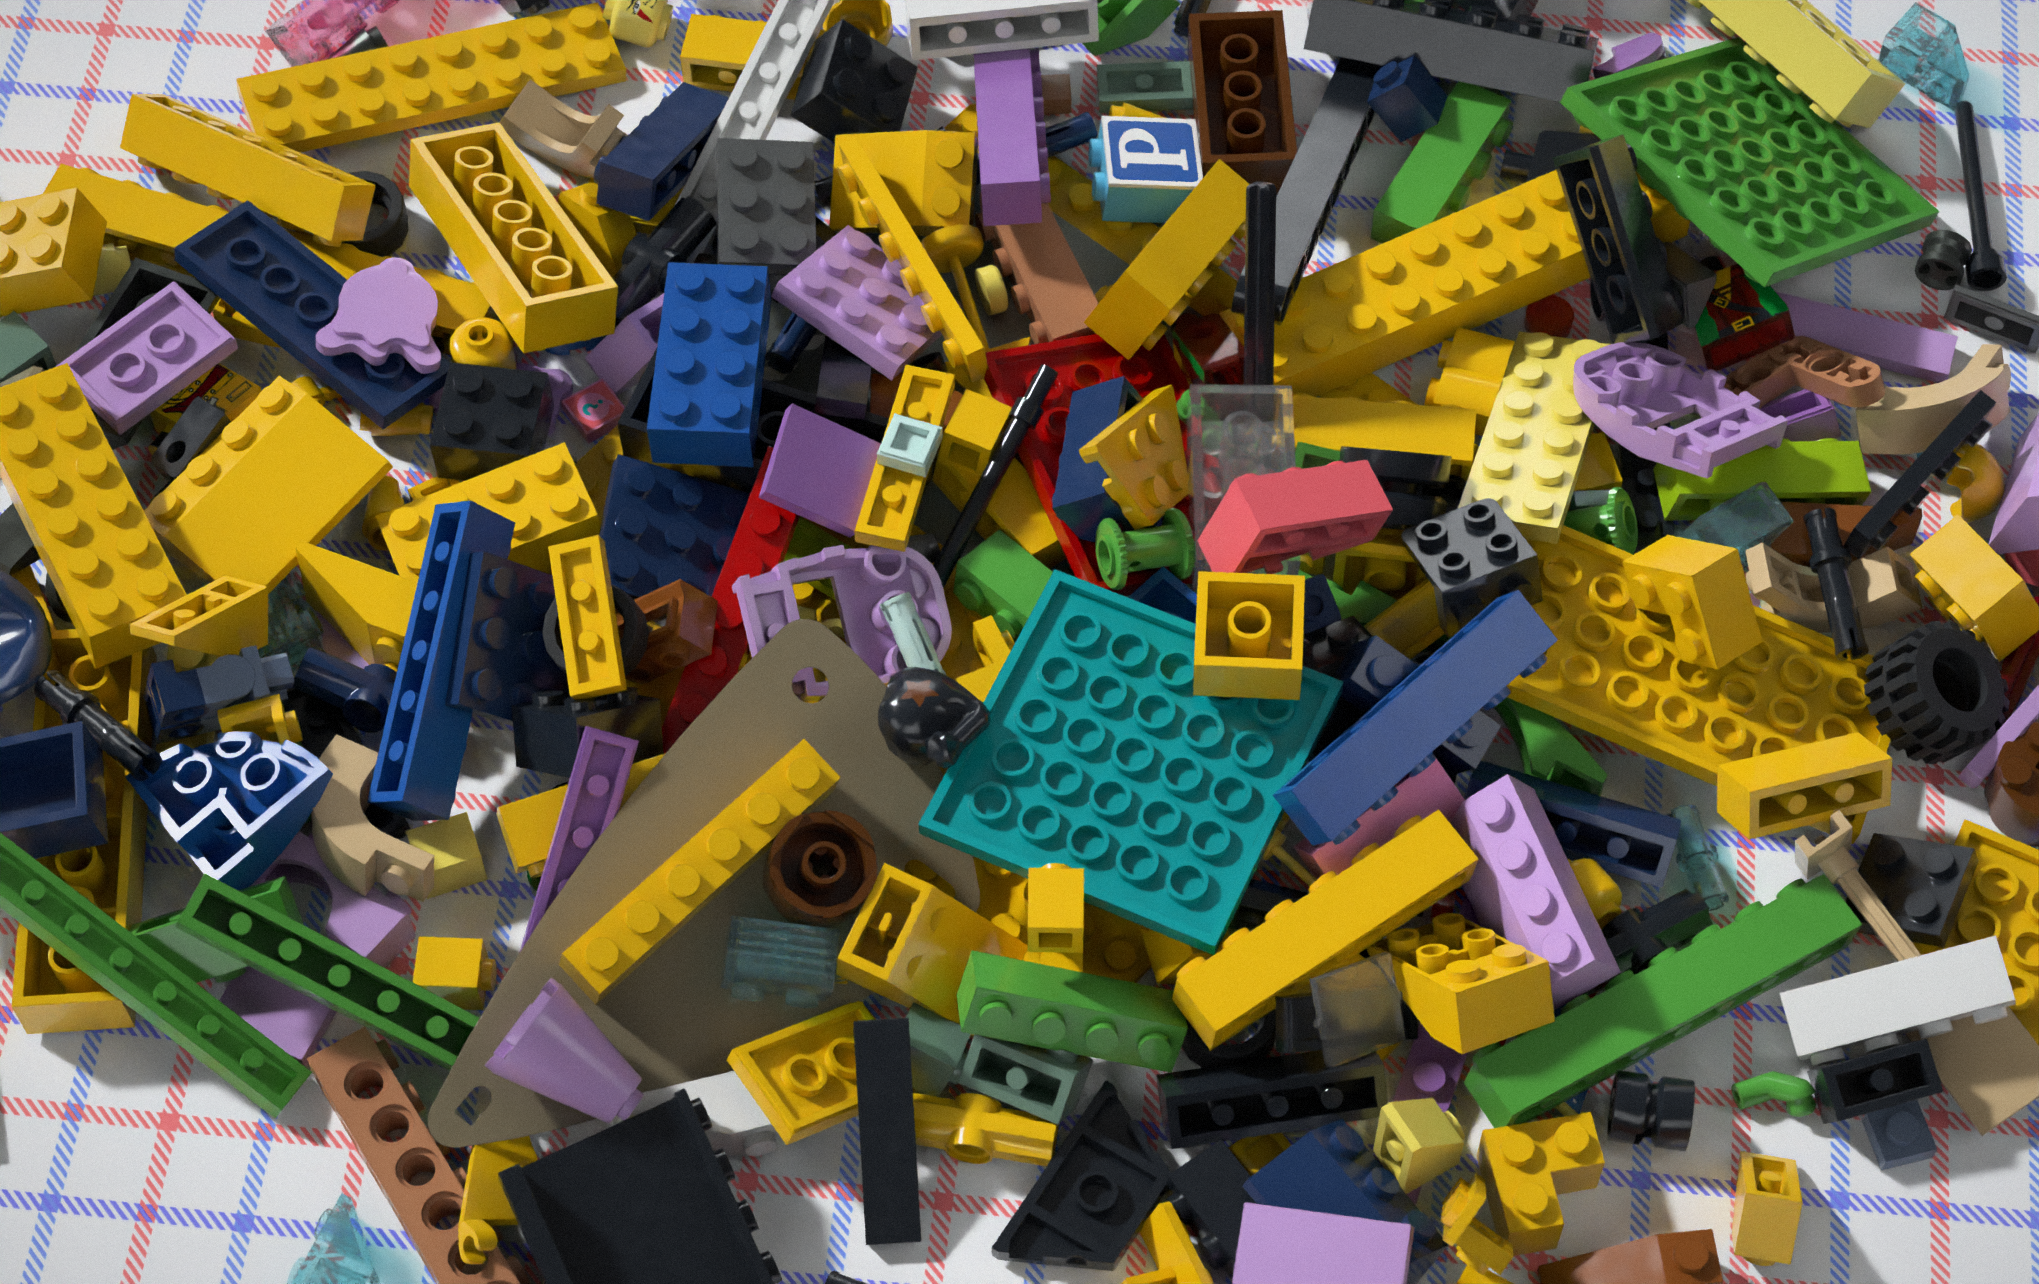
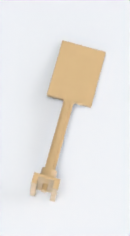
(1983, 1066)

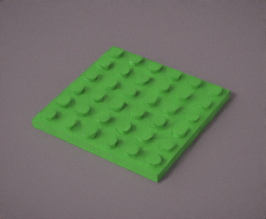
(1750, 161)

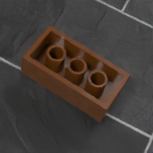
(1242, 93)

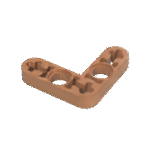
(1811, 367)

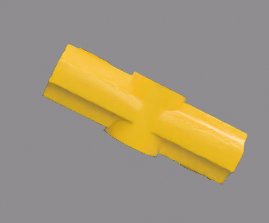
(980, 1129)

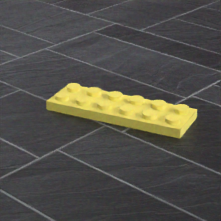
(1534, 437)

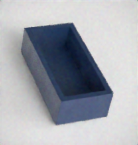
(53, 790)

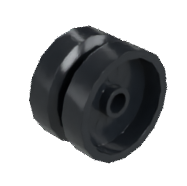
(1399, 475)

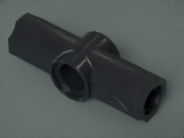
(648, 255)
(1640, 936)

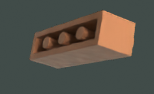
(1043, 276)

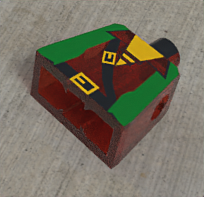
(1740, 318)
(1207, 349)

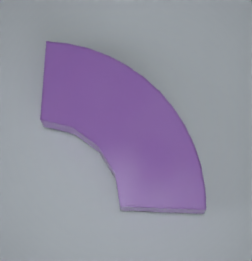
(1632, 54)

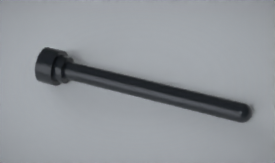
(1985, 266)

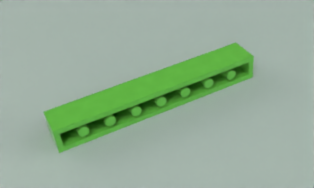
(1661, 1002)

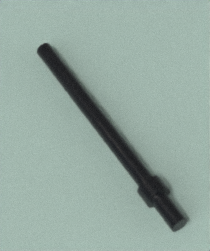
(1024, 416)

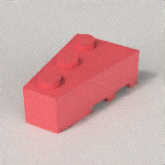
(1294, 514)

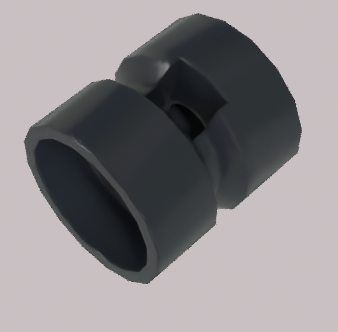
(1651, 1110)

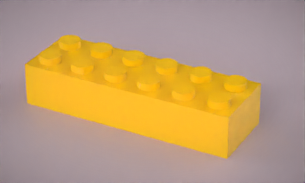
(512, 237)
(82, 513)

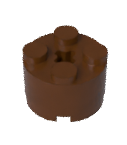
(2014, 788)
(803, 845)

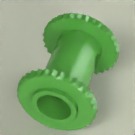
(1609, 523)
(1145, 549)

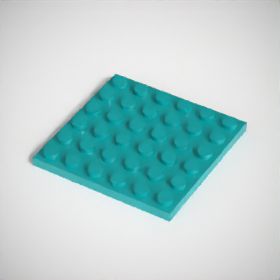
(1123, 770)

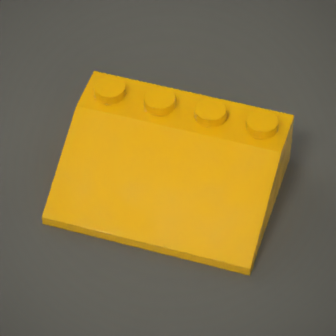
(263, 486)

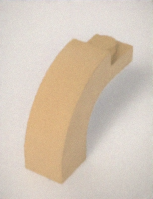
(560, 132)
(1915, 416)
(1880, 581)
(350, 843)

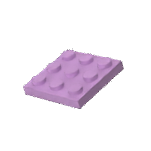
(859, 302)

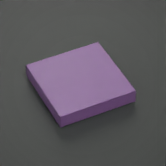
(819, 470)

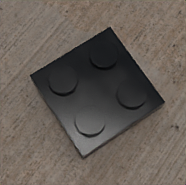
(1917, 884)

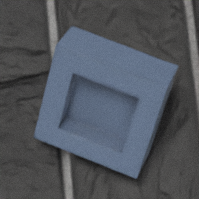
(1899, 1135)

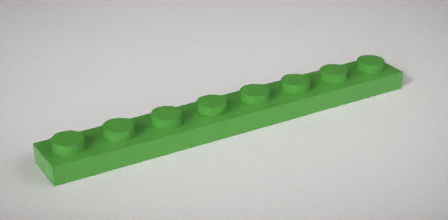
(146, 982)

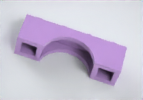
(369, 925)

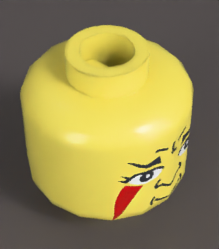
(639, 20)

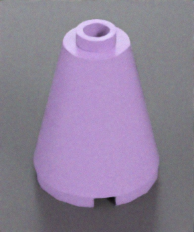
(567, 1058)

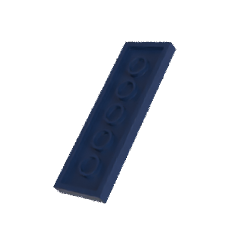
(291, 298)

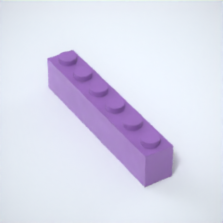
(1011, 137)

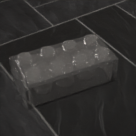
(1230, 435)

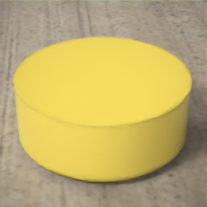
(991, 289)

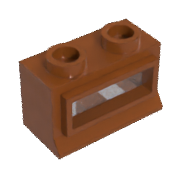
(679, 629)

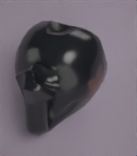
(929, 717)

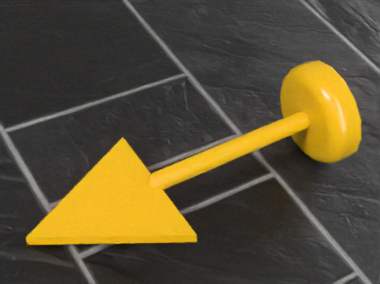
(951, 251)

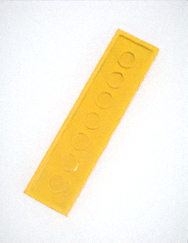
(431, 79)

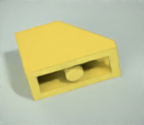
(1417, 1141)

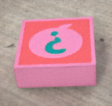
(593, 410)

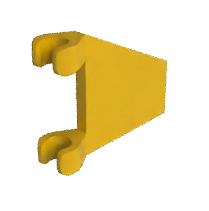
(483, 1197)

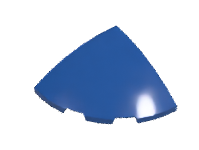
(234, 801)

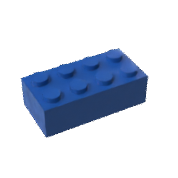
(709, 364)

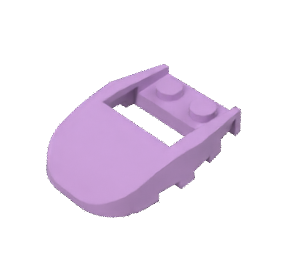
(1643, 386)
(860, 584)

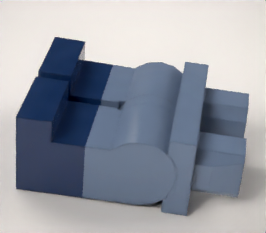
(188, 700)

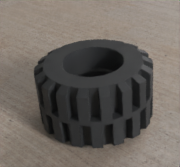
(1936, 692)

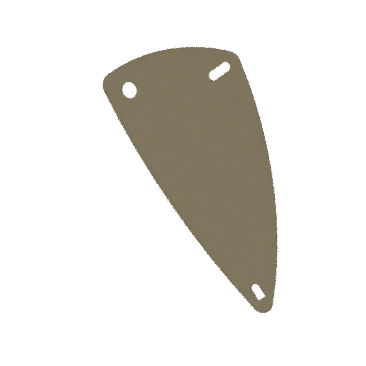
(670, 1010)

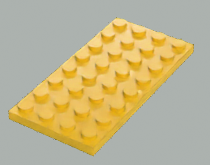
(1627, 682)

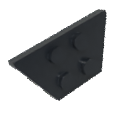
(1090, 1193)

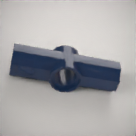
(359, 692)

